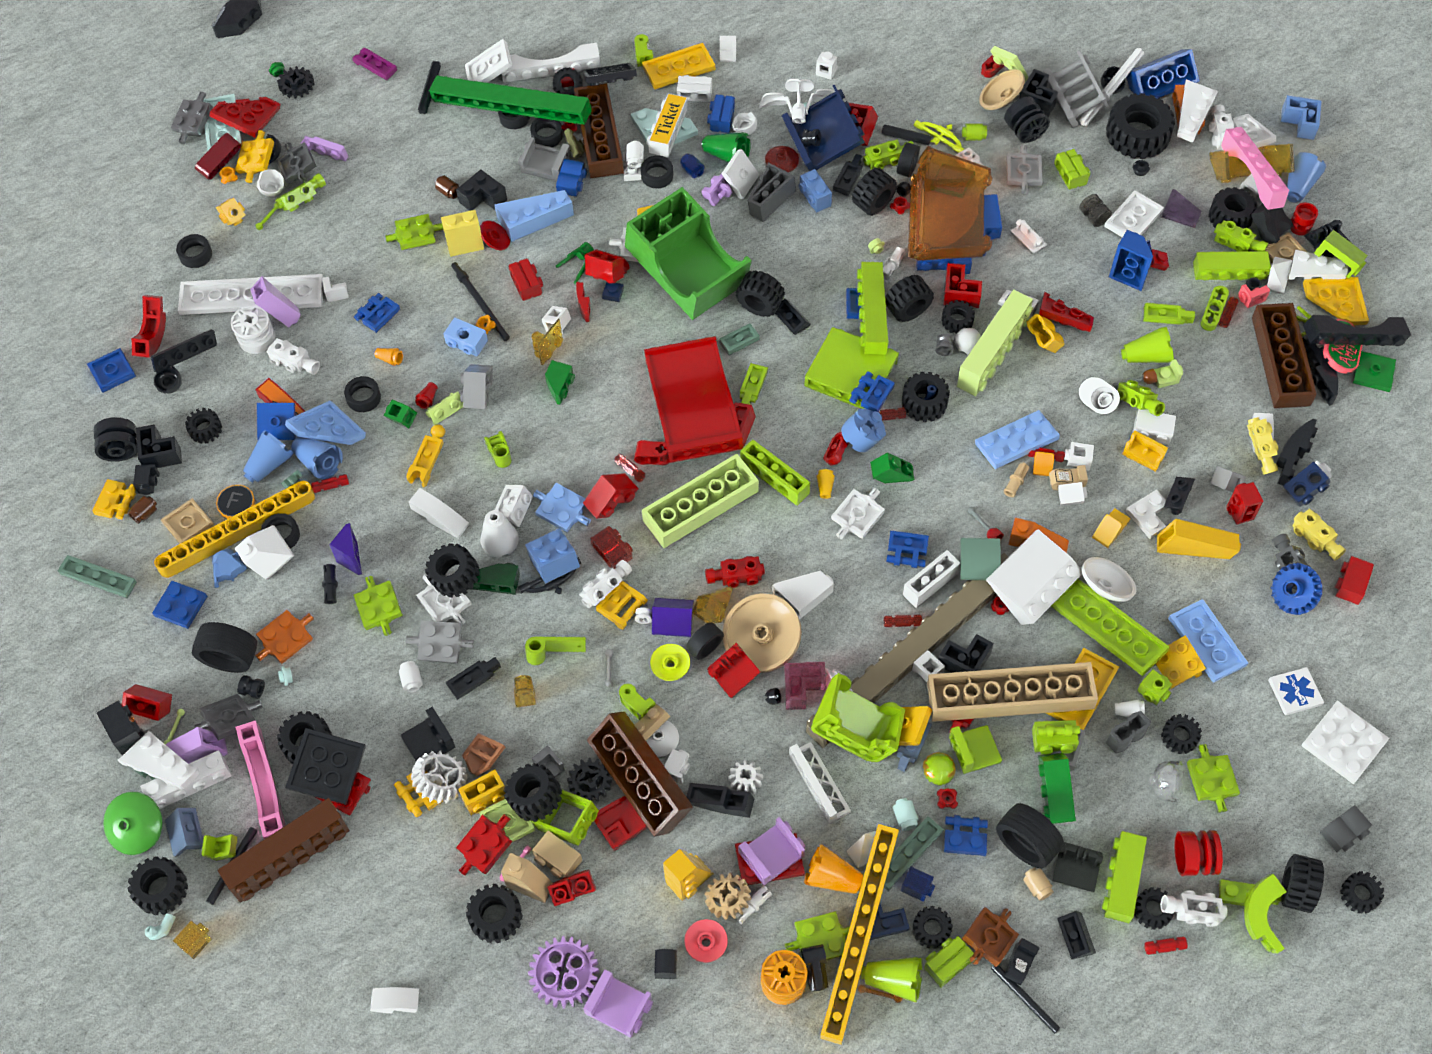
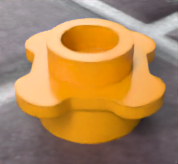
(228, 175)
(483, 320)

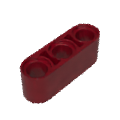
(218, 156)

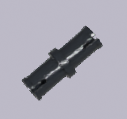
(329, 584)

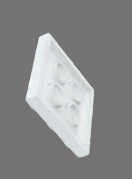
(1345, 742)

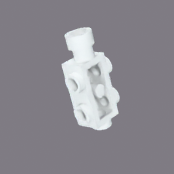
(1219, 124)
(292, 357)
(604, 583)
(1195, 908)

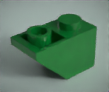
(558, 379)
(891, 469)

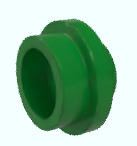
(276, 69)

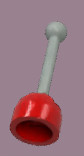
(993, 533)

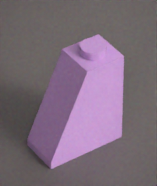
(274, 302)
(197, 745)

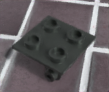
(1078, 867)

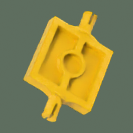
(254, 156)

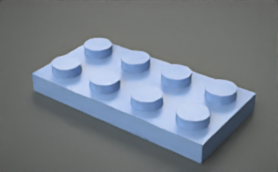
(1017, 439)
(1209, 640)

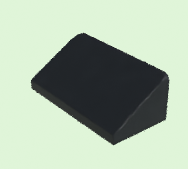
(792, 317)
(1076, 935)

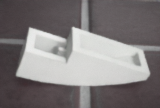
(438, 513)

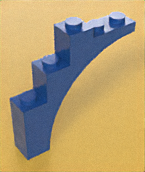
(992, 228)

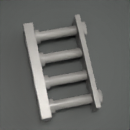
(1067, 101)

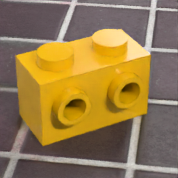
(482, 792)

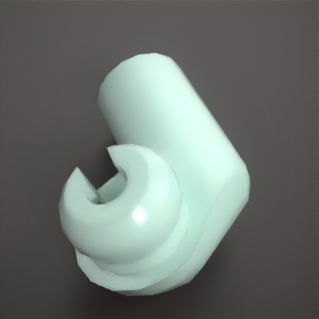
(162, 930)

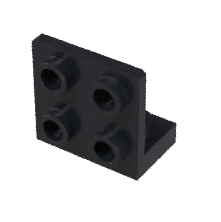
(428, 736)

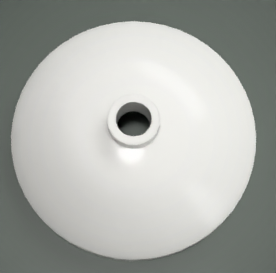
(1108, 579)

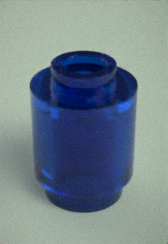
(692, 165)

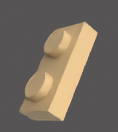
(652, 721)

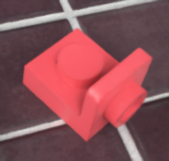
(1253, 297)

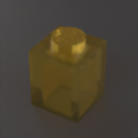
(192, 939)

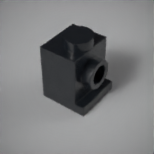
(145, 478)

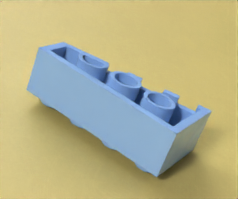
(533, 213)

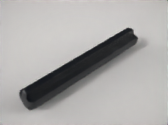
(426, 96)

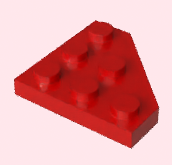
(246, 114)

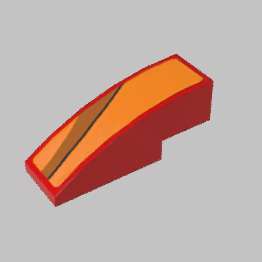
(273, 393)

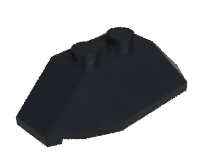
(236, 17)

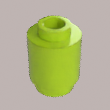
(974, 131)

